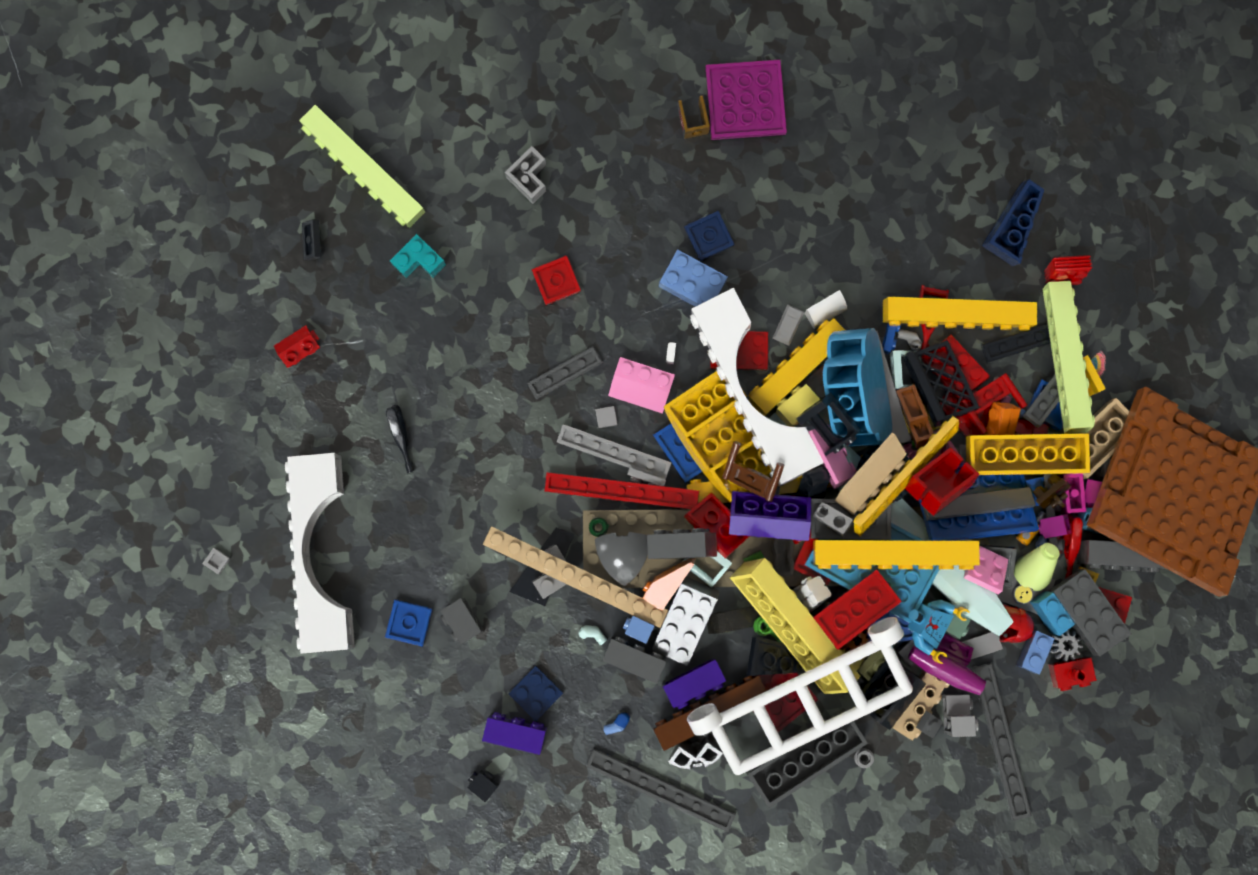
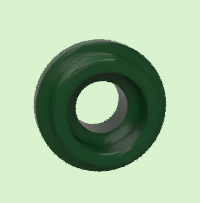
(598, 521)

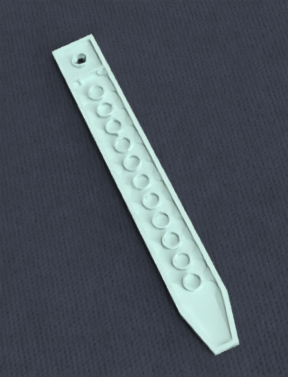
(982, 603)

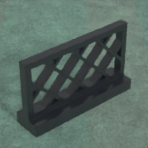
(924, 384)

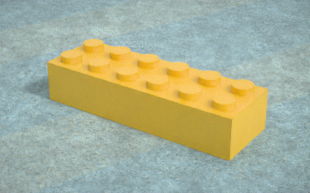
(792, 372)
(1028, 454)

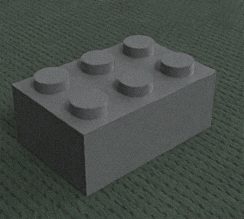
(682, 544)
(634, 659)

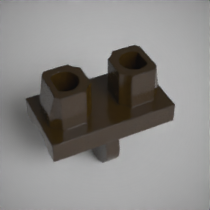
(1054, 495)

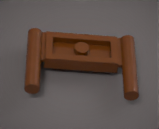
(750, 478)

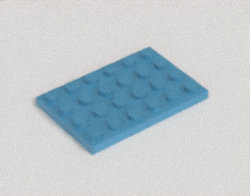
(908, 584)

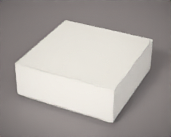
(670, 353)

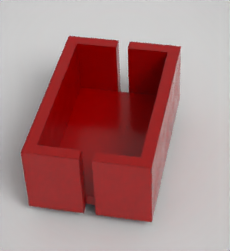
(939, 483)

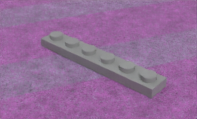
(613, 452)

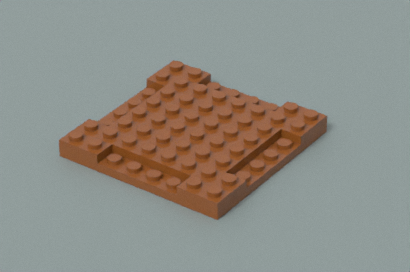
(1178, 493)

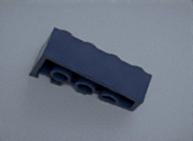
(1012, 228)

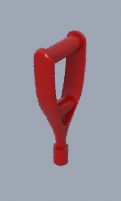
(933, 292)
(1072, 542)

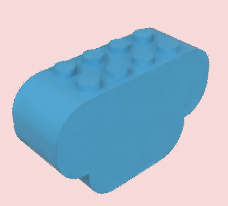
(858, 382)

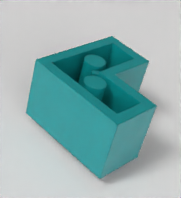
(417, 253)

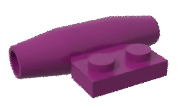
(954, 667)

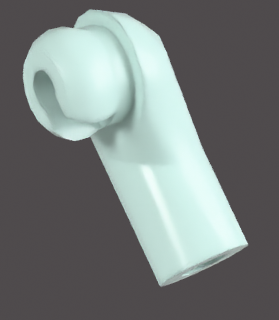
(592, 631)

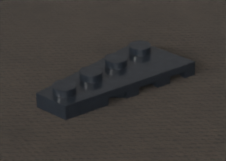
(524, 585)
(770, 658)

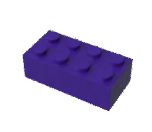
(781, 519)

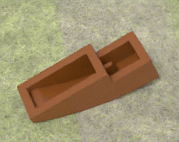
(915, 415)

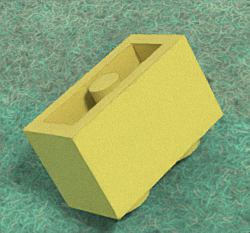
(800, 400)

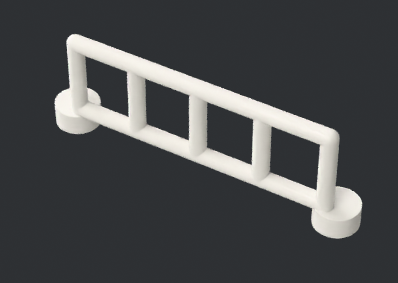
(883, 635)

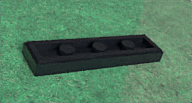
(1016, 343)

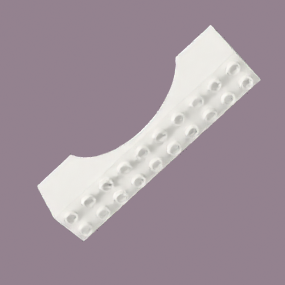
(722, 328)
(312, 487)

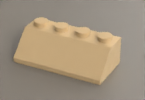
(872, 475)

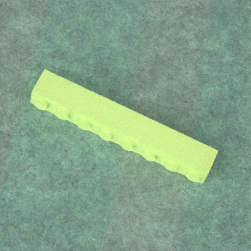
(365, 169)
(1068, 357)

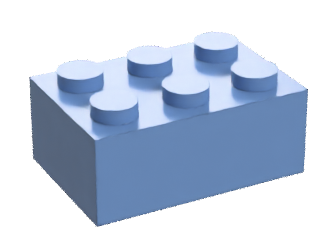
(691, 279)

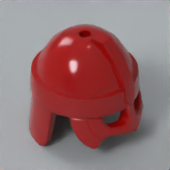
(1020, 629)

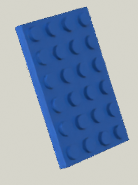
(985, 524)

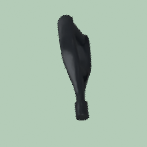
(399, 433)

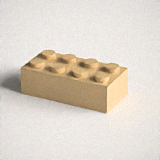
(1105, 433)

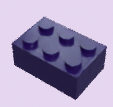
(694, 683)
(514, 733)

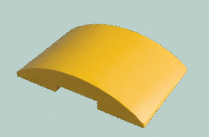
(709, 426)

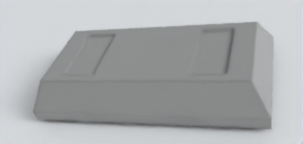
(788, 325)

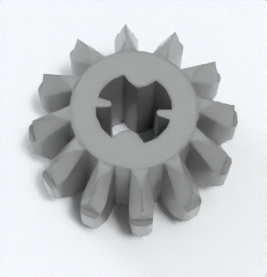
(1072, 642)

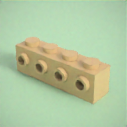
(923, 702)

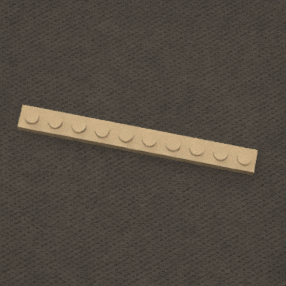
(574, 576)

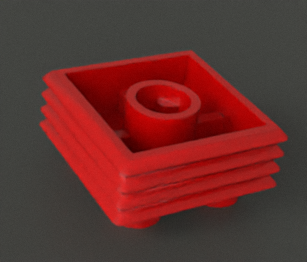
(1068, 269)

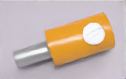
(1026, 538)

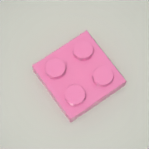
(990, 572)

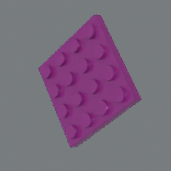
(745, 99)

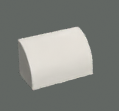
(826, 309)

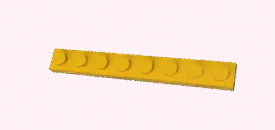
(900, 480)

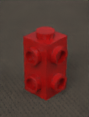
(297, 346)

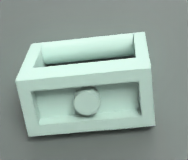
(896, 368)
(725, 563)

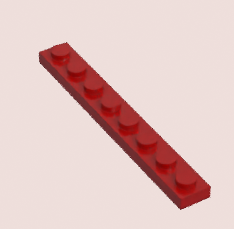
(621, 491)

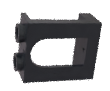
(832, 440)

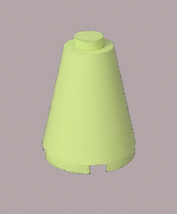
(1037, 567)

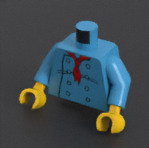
(930, 625)

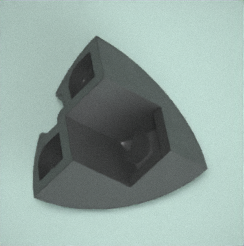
(622, 555)
(696, 752)

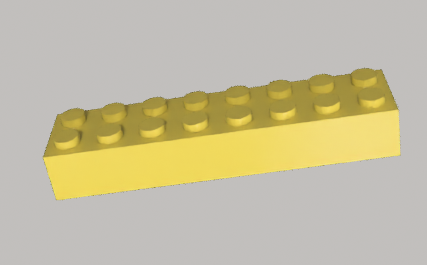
(789, 620)

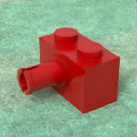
(1072, 673)

